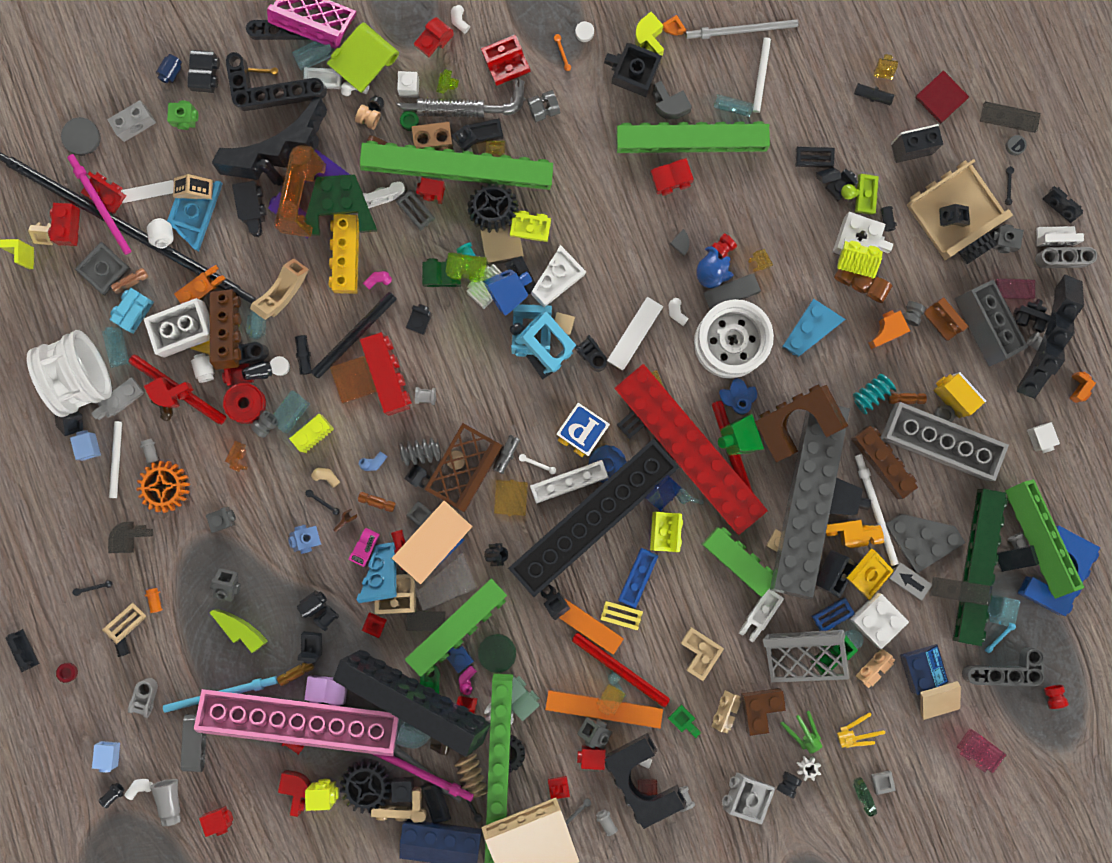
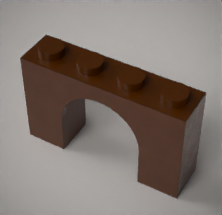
(817, 402)

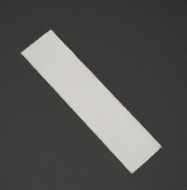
(148, 191)

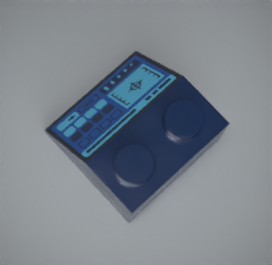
(924, 669)

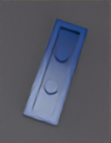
(638, 578)

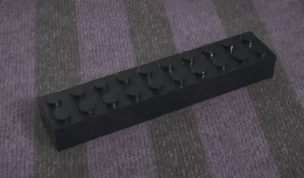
(593, 518)

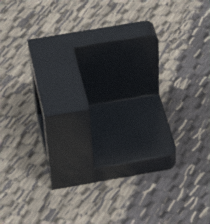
(69, 424)

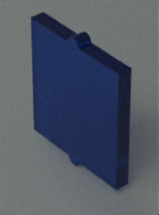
(663, 492)

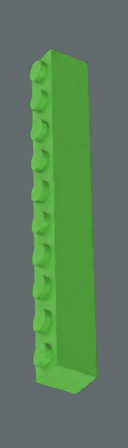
(456, 166)
(499, 751)

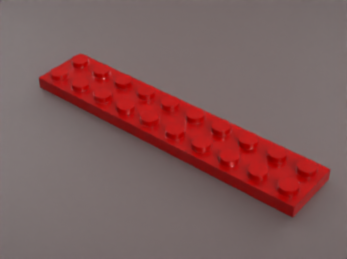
(691, 449)

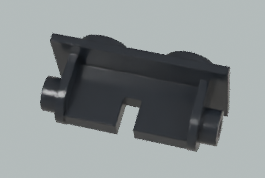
(1066, 208)
(519, 267)
(22, 650)

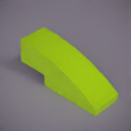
(239, 629)

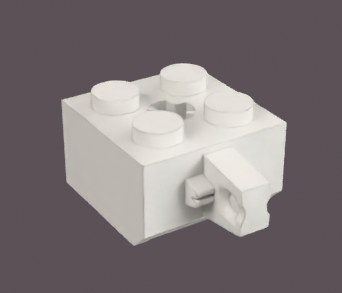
(868, 230)

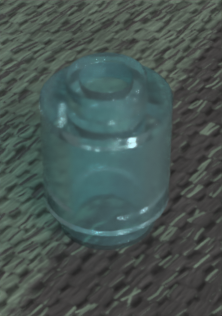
(255, 326)

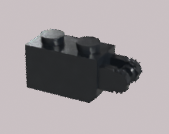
(250, 206)

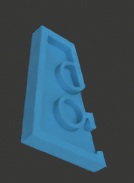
(811, 327)

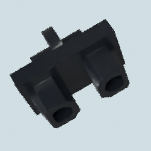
(1033, 312)

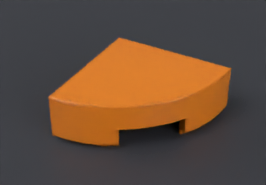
(674, 26)

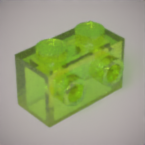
(466, 267)

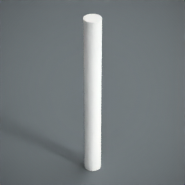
(761, 75)
(115, 459)

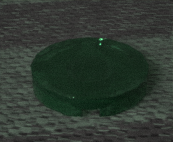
(497, 653)
(865, 797)

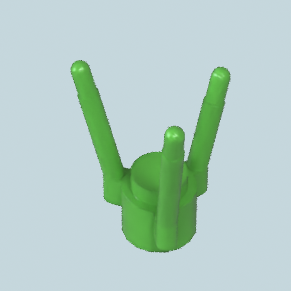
(811, 740)

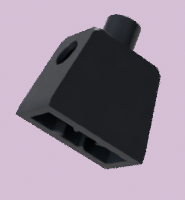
(848, 499)

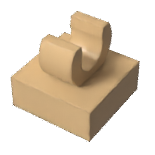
(39, 234)

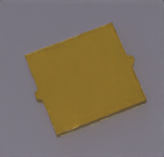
(510, 498)

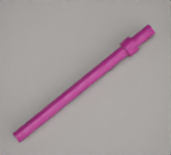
(81, 173)
(454, 789)

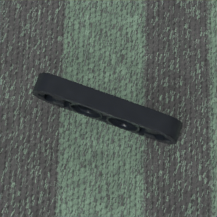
(282, 34)

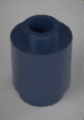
(169, 69)

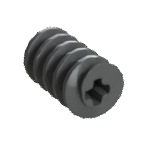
(420, 452)

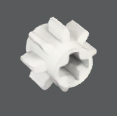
(810, 773)

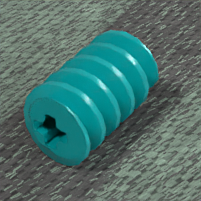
(872, 392)

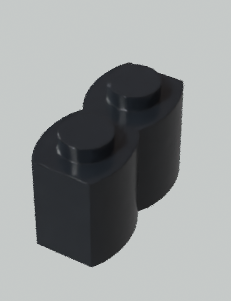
(202, 71)

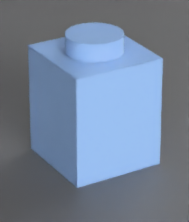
(85, 445)
(106, 756)

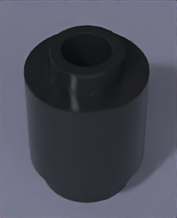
(312, 604)

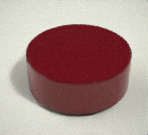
(66, 672)

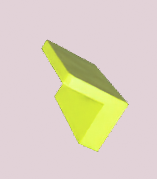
(22, 252)

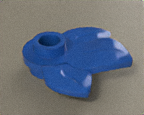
(739, 393)

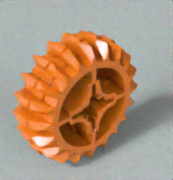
(162, 479)

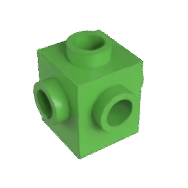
(182, 115)

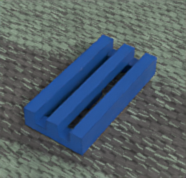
(847, 606)

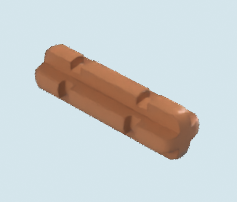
(129, 281)

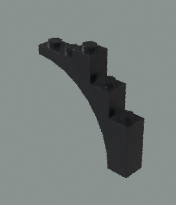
(245, 161)
(1059, 331)

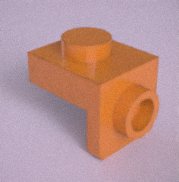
(1086, 384)

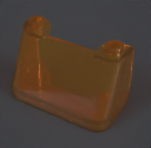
(301, 167)

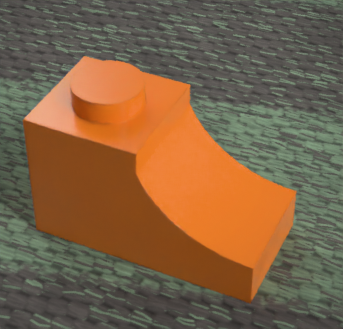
(891, 327)

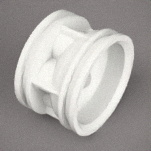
(69, 373)

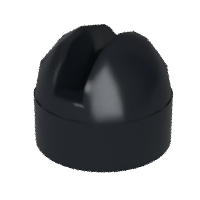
(376, 103)

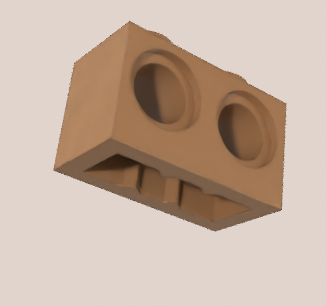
(432, 132)

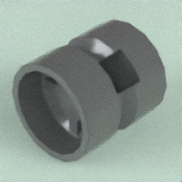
(537, 108)

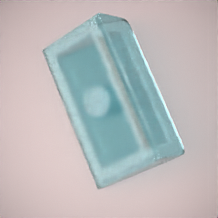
(733, 105)

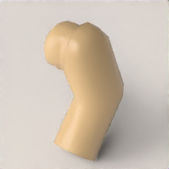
(325, 474)

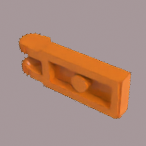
(200, 286)

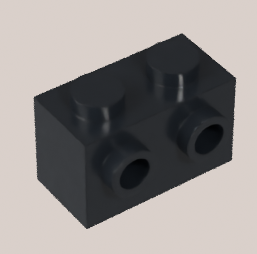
(833, 573)

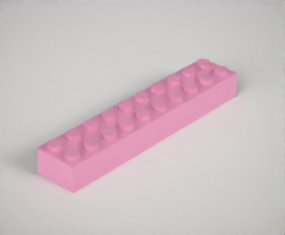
(296, 722)

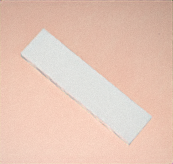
(635, 333)
(569, 481)

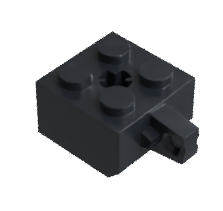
(625, 64)

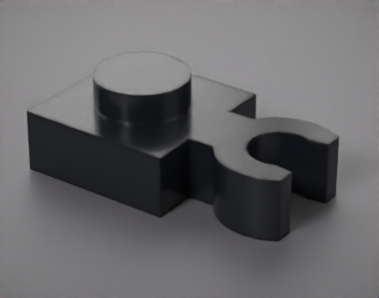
(555, 603)

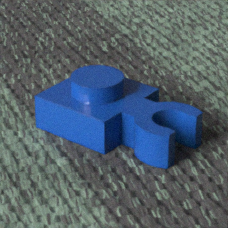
(459, 658)

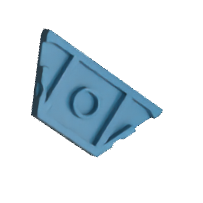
(192, 216)

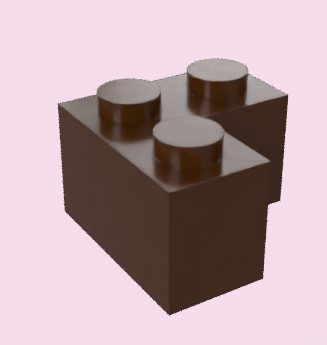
(756, 707)

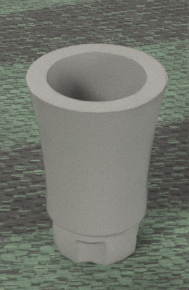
(167, 801)

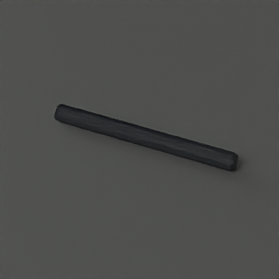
(353, 335)

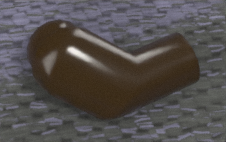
(166, 413)

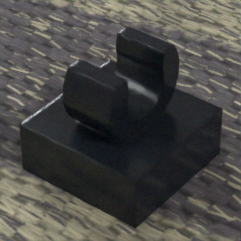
(465, 138)
(415, 476)

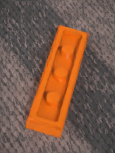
(592, 628)

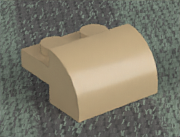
(405, 600)

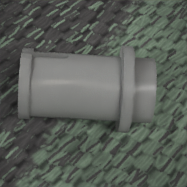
(149, 450)
(604, 818)

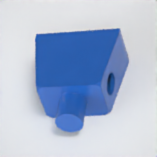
(508, 289)

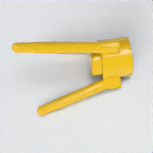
(848, 739)

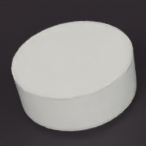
(584, 31)
(280, 366)

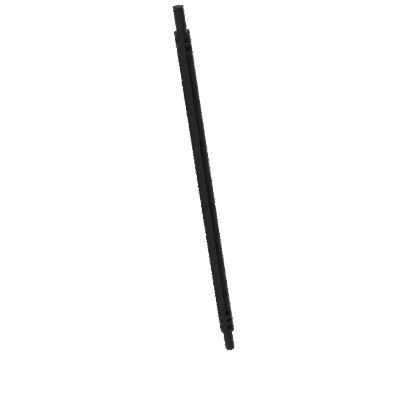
(123, 226)

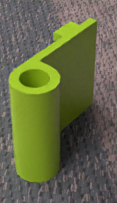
(362, 57)

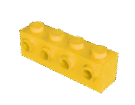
(345, 254)

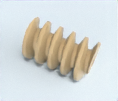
(471, 775)

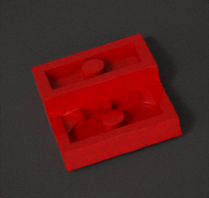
(505, 60)

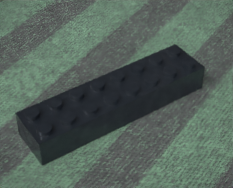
(412, 702)

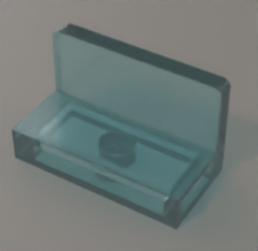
(312, 54)
(290, 411)

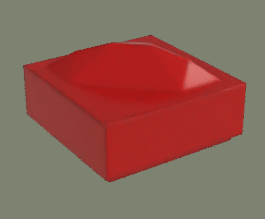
(374, 625)

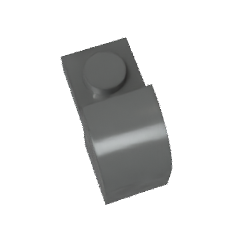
(670, 107)

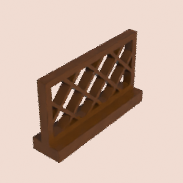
(477, 477)

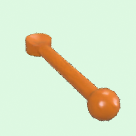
(557, 38)

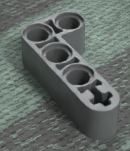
(1002, 672)

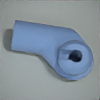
(372, 464)

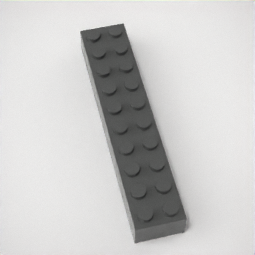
(808, 509)

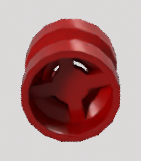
(724, 245)
(1056, 698)

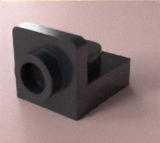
(836, 186)
(954, 215)
(419, 319)

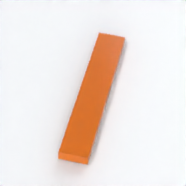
(588, 707)

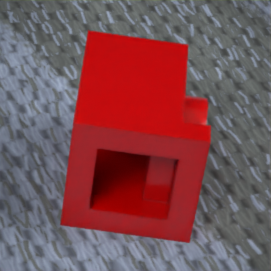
(431, 189)

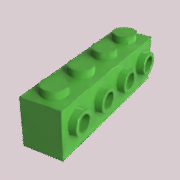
(737, 560)

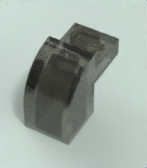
(122, 537)

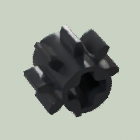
(496, 554)

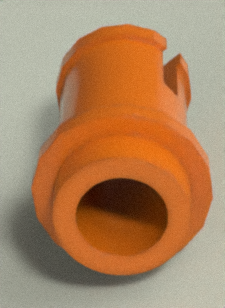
(153, 600)

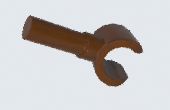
(345, 519)

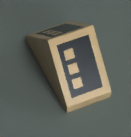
(192, 187)

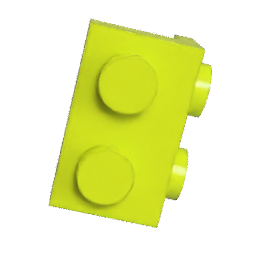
(666, 531)

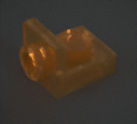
(237, 452)

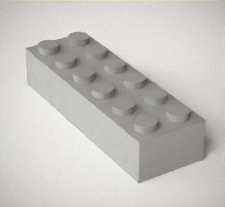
(944, 442)

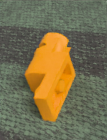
(854, 535)

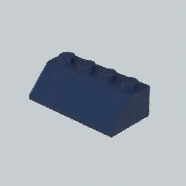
(439, 842)

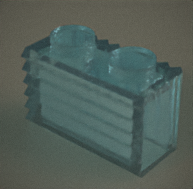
(1003, 610)

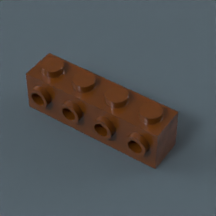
(224, 329)
(885, 464)

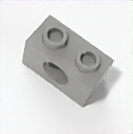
(131, 121)

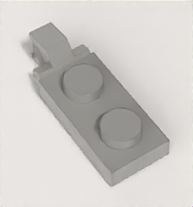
(119, 399)

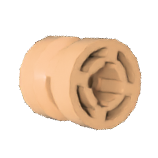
(367, 117)

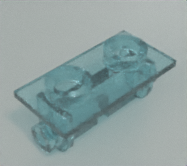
(115, 346)

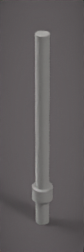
(706, 33)

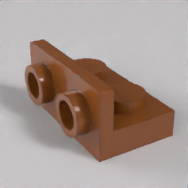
(945, 319)

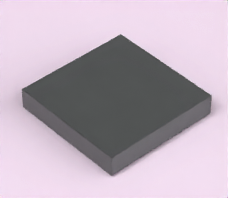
(102, 268)

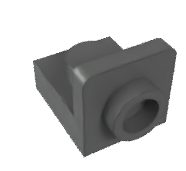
(221, 519)

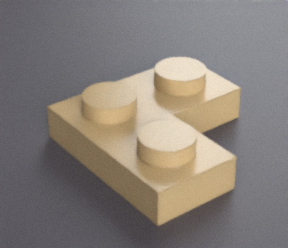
(706, 653)

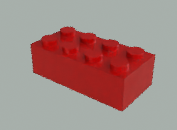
(384, 373)

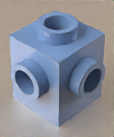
(304, 539)

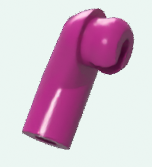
(375, 277)
(465, 680)

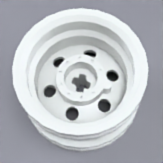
(731, 312)

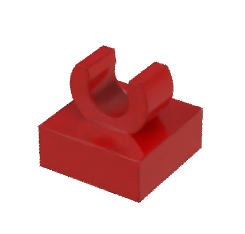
(558, 787)

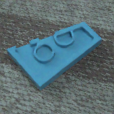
(381, 576)

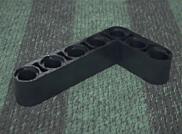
(270, 91)

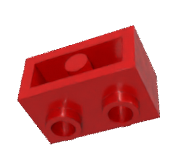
(64, 224)

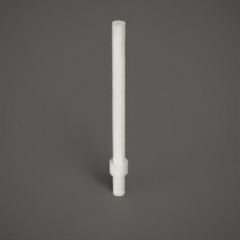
(865, 474)

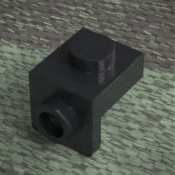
(310, 647)

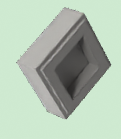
(883, 782)

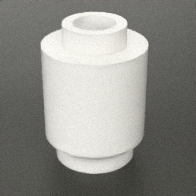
(202, 368)

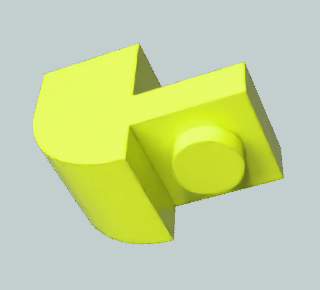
(647, 31)

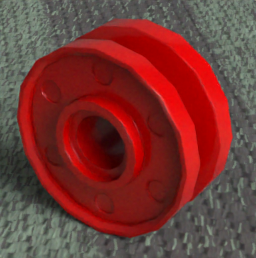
(234, 397)

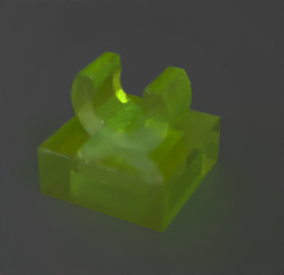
(446, 82)

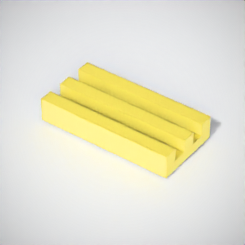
(637, 620)

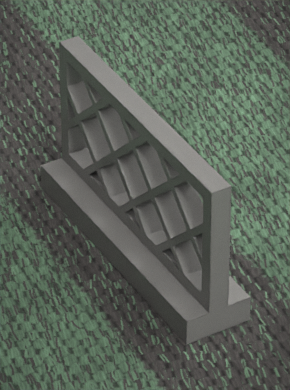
(802, 640)

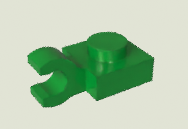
(683, 720)

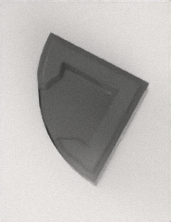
(681, 242)

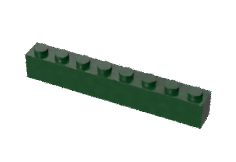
(980, 563)

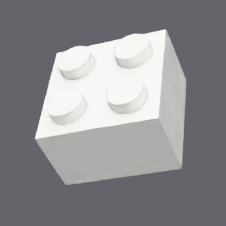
(879, 620)

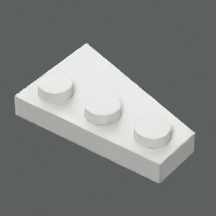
(558, 277)

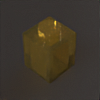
(610, 699)

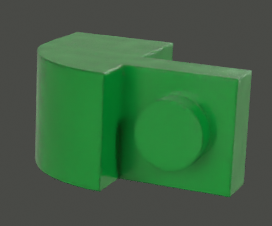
(835, 650)

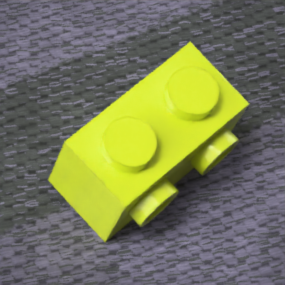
(321, 795)

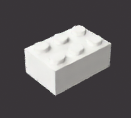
(179, 327)

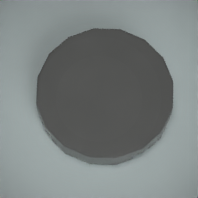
(80, 136)

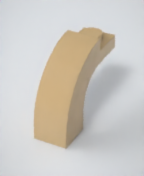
(282, 291)

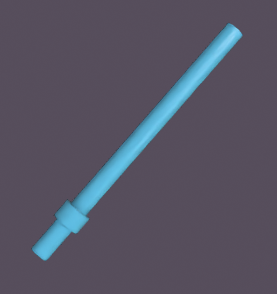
(256, 685)

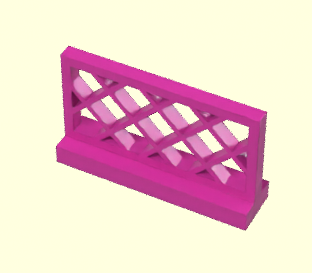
(306, 26)

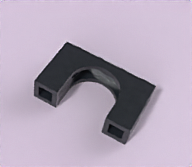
(646, 808)

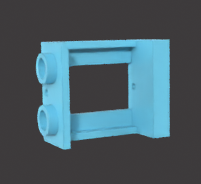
(530, 312)
(527, 337)

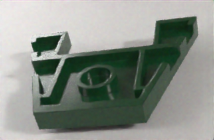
(338, 196)

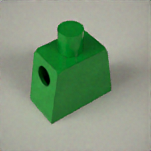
(741, 437)

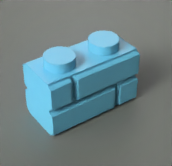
(131, 310)

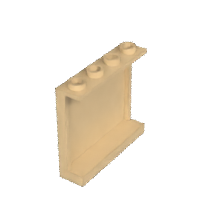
(961, 188)
(531, 836)

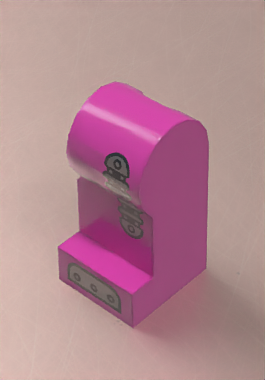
(364, 548)

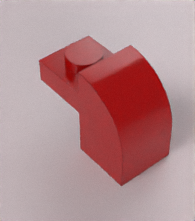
(434, 35)
(162, 394)
(294, 784)

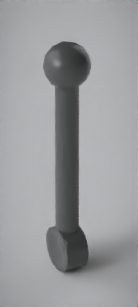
(587, 802)

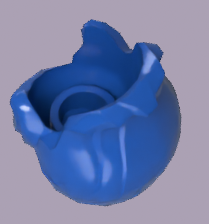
(712, 270)

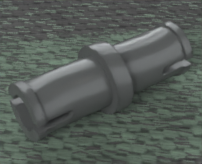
(506, 454)

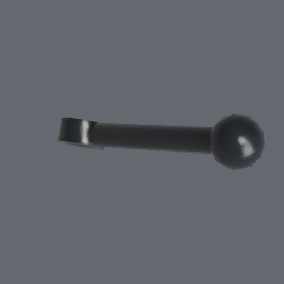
(1009, 171)
(309, 493)
(76, 592)
(477, 817)

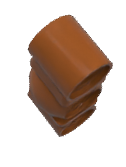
(875, 288)

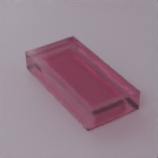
(1016, 288)

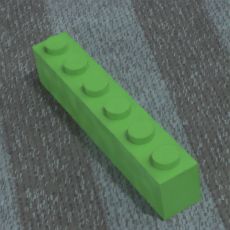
(1042, 533)
(455, 628)

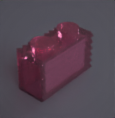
(981, 751)

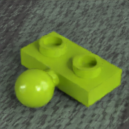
(865, 193)

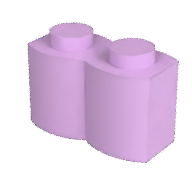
(325, 690)

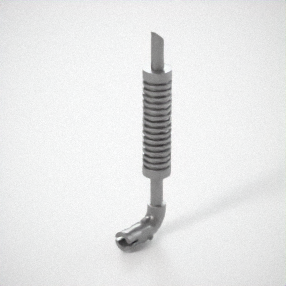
(466, 108)

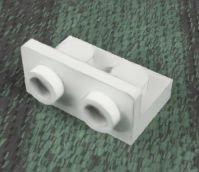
(1058, 236)

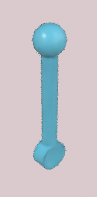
(1011, 627)

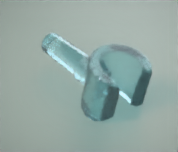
(685, 498)
(614, 678)

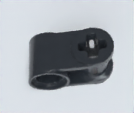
(247, 353)
(590, 353)

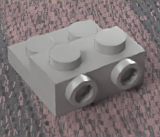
(748, 798)

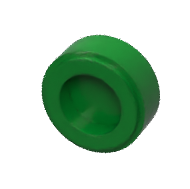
(408, 120)

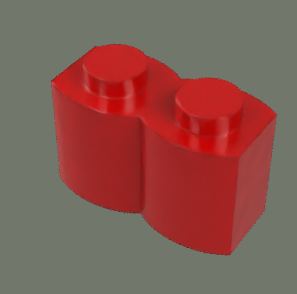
(672, 176)

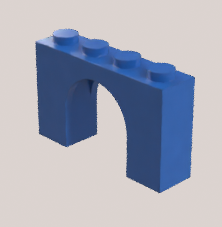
(1082, 555)

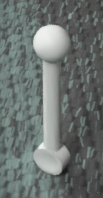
(552, 470)

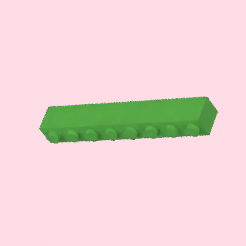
(693, 138)

